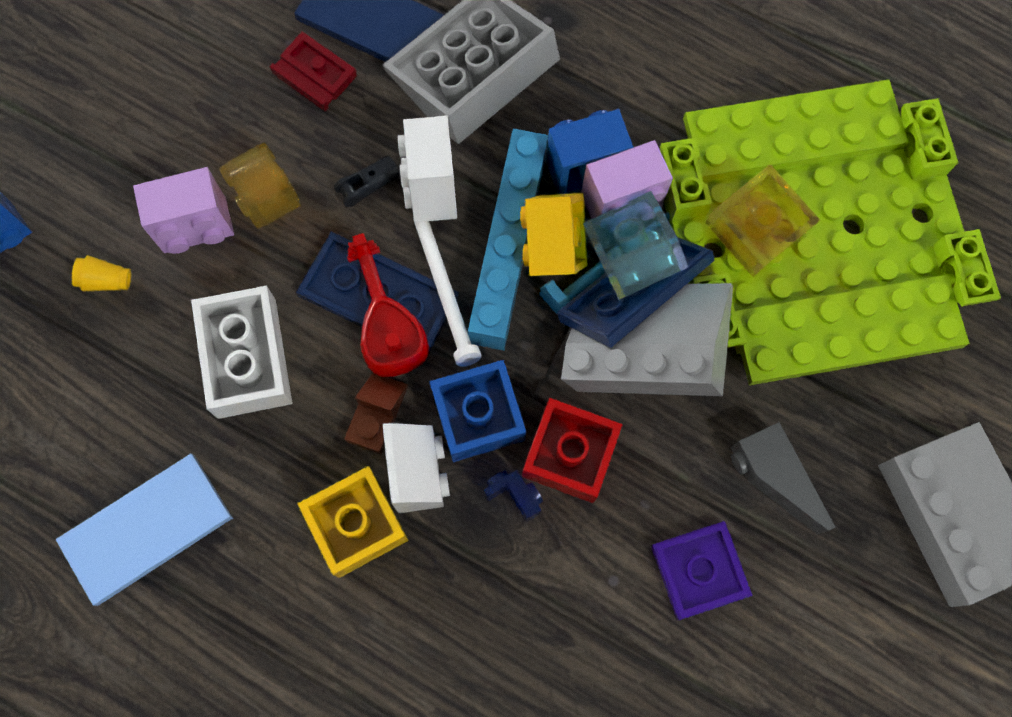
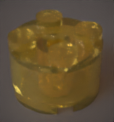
(260, 185)

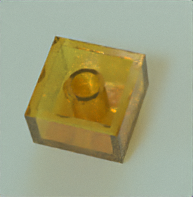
(761, 220)

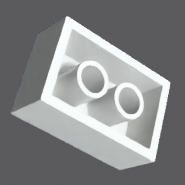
(241, 352)

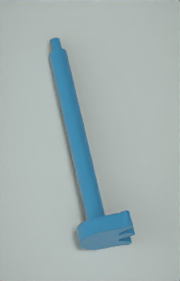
(557, 299)

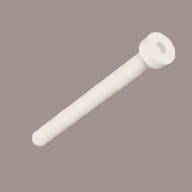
(466, 352)

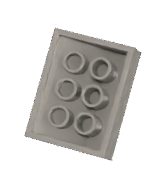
(474, 62)
(669, 353)
(958, 512)

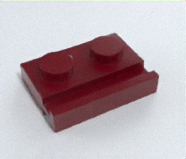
(313, 71)

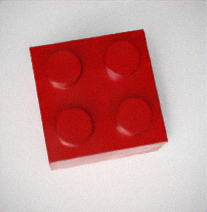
(571, 450)

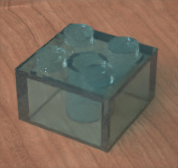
(636, 245)

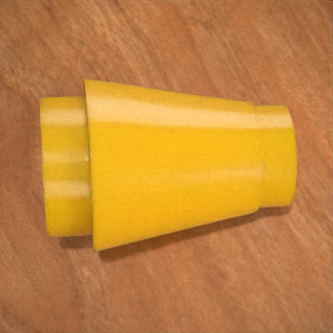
(99, 275)

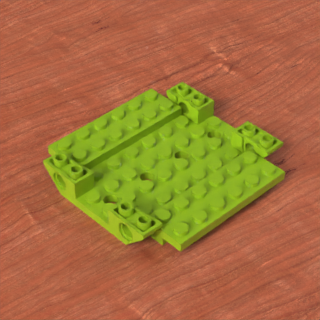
(834, 293)

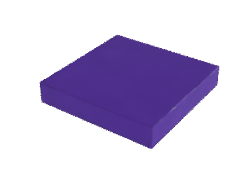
(701, 570)

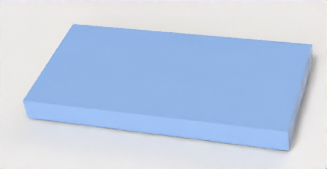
(143, 529)

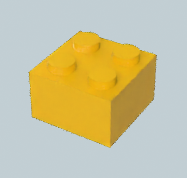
(554, 234)
(352, 522)

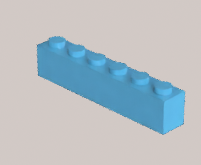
(504, 248)

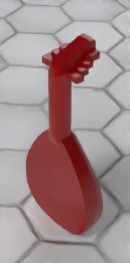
(390, 334)

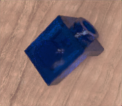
(525, 496)

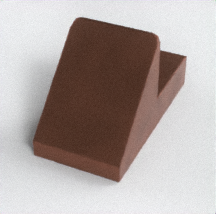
(377, 405)

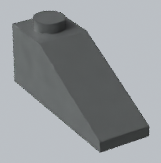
(777, 472)

